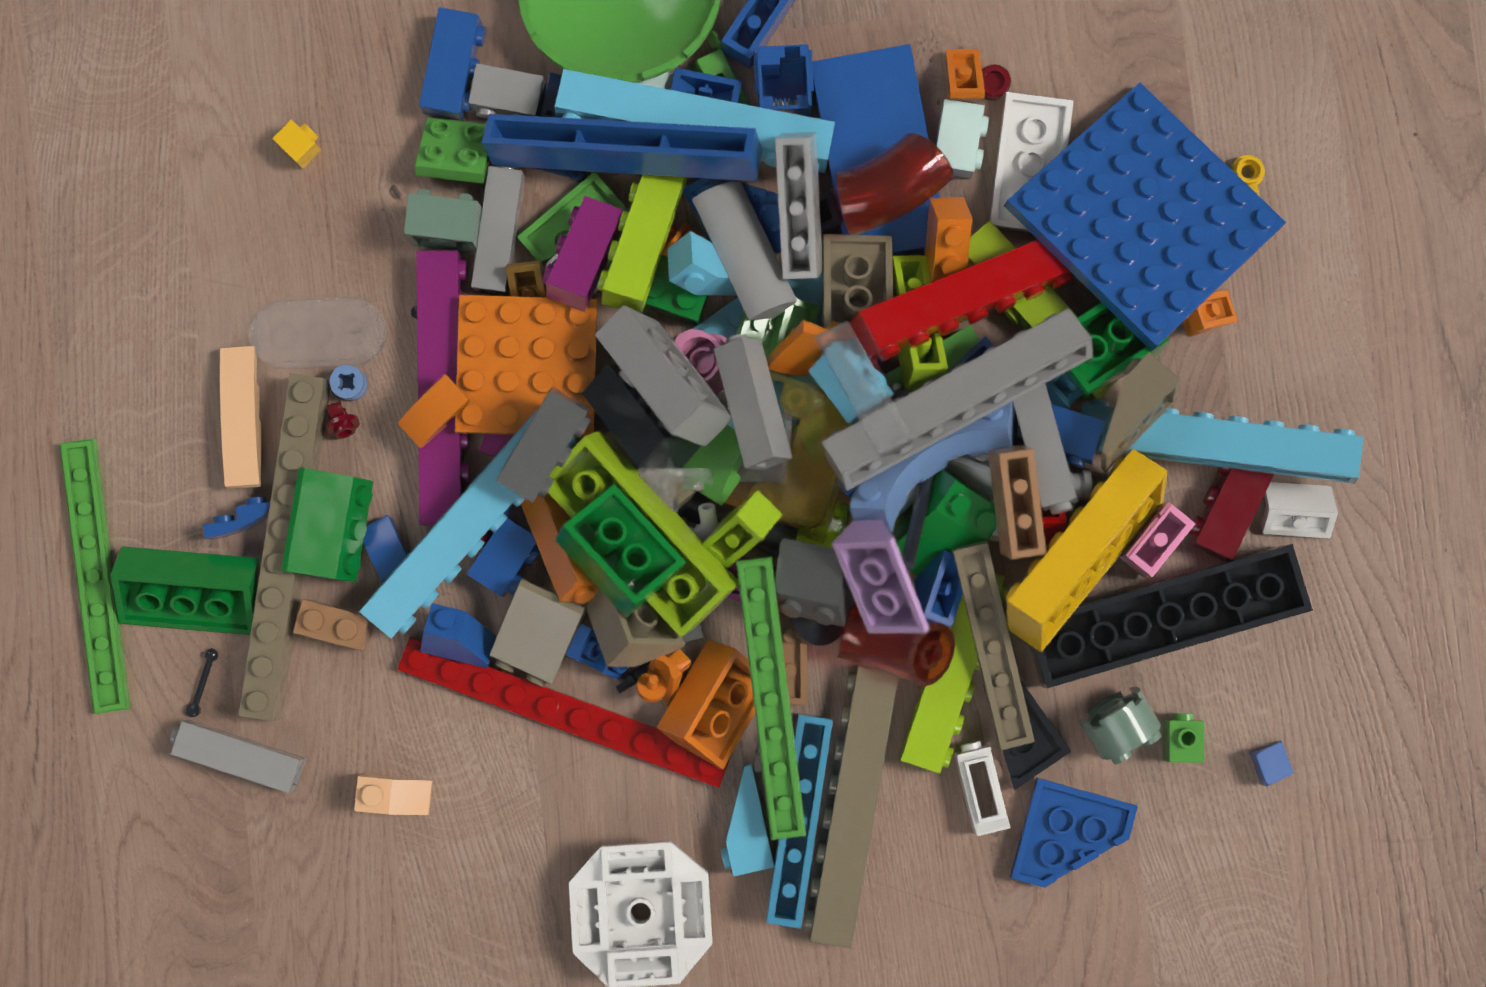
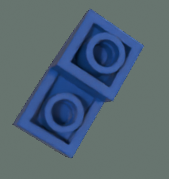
(248, 516)
(384, 546)
(588, 651)

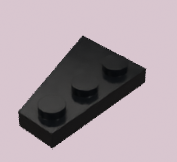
(1032, 758)

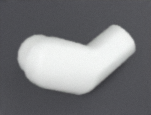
(708, 521)

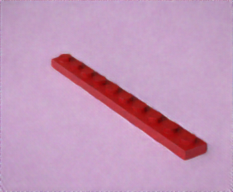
(559, 712)

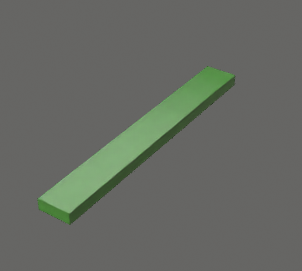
(93, 576)
(771, 698)

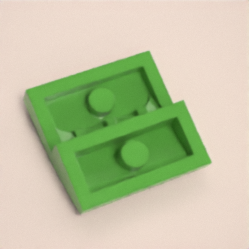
(775, 330)
(724, 459)

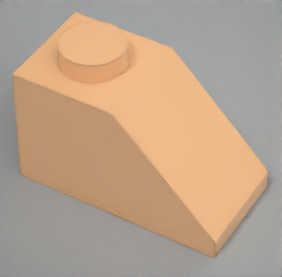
(392, 795)

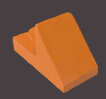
(964, 75)
(1211, 314)

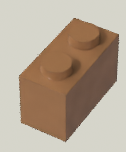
(333, 625)

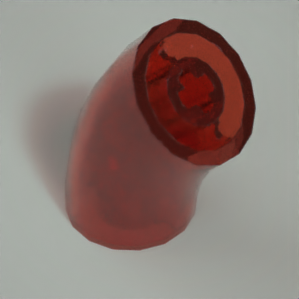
(892, 183)
(911, 656)

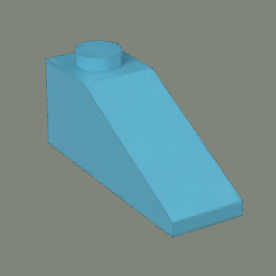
(697, 267)
(747, 836)

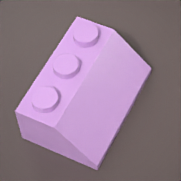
(879, 579)

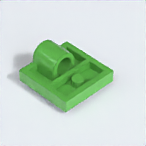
(452, 151)

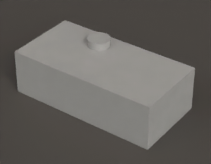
(663, 376)

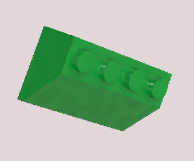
(185, 590)

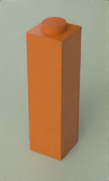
(545, 521)

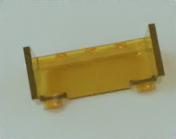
(811, 482)

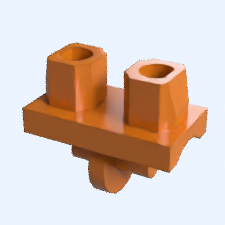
(663, 677)

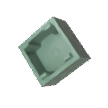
(442, 221)

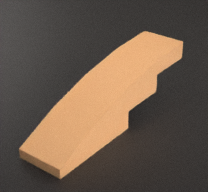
(240, 417)

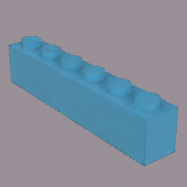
(795, 854)

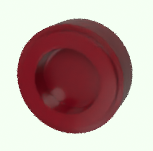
(996, 81)

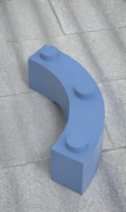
(887, 492)

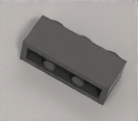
(544, 445)

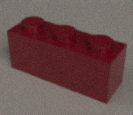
(1229, 511)

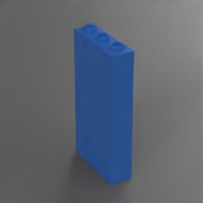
(873, 106)

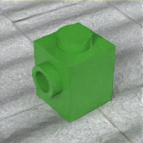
(1183, 739)

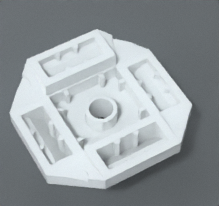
(635, 950)

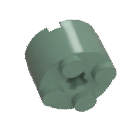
(1121, 725)

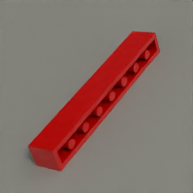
(958, 298)

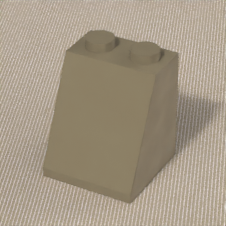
(537, 633)

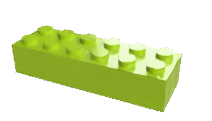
(699, 583)

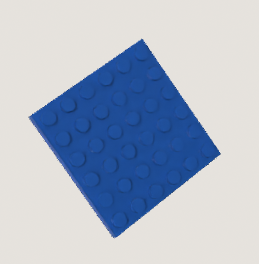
(1145, 215)

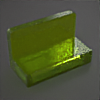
(828, 533)

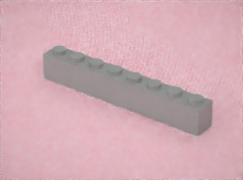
(966, 395)

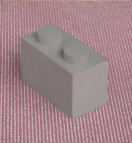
(505, 92)

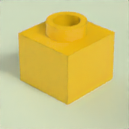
(298, 142)

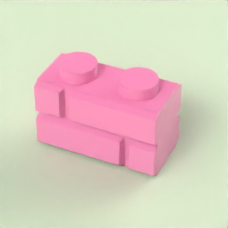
(1157, 540)

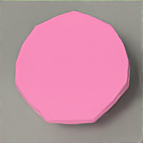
(699, 350)

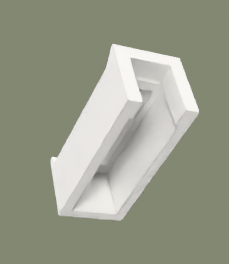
(971, 754)

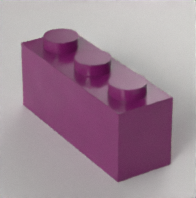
(582, 253)

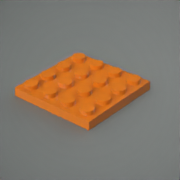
(514, 355)

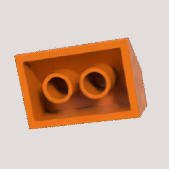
(712, 705)

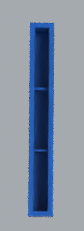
(623, 147)

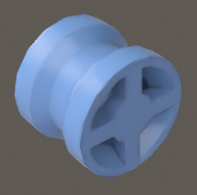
(353, 388)

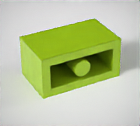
(742, 529)

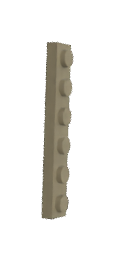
(993, 645)

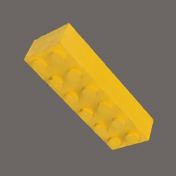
(1085, 549)

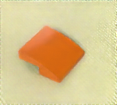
(798, 350)

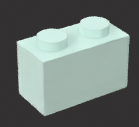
(959, 135)

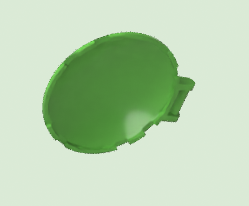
(619, 36)

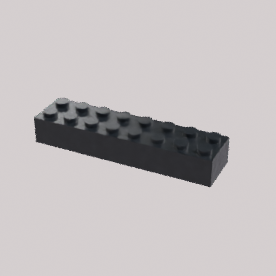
(1174, 615)

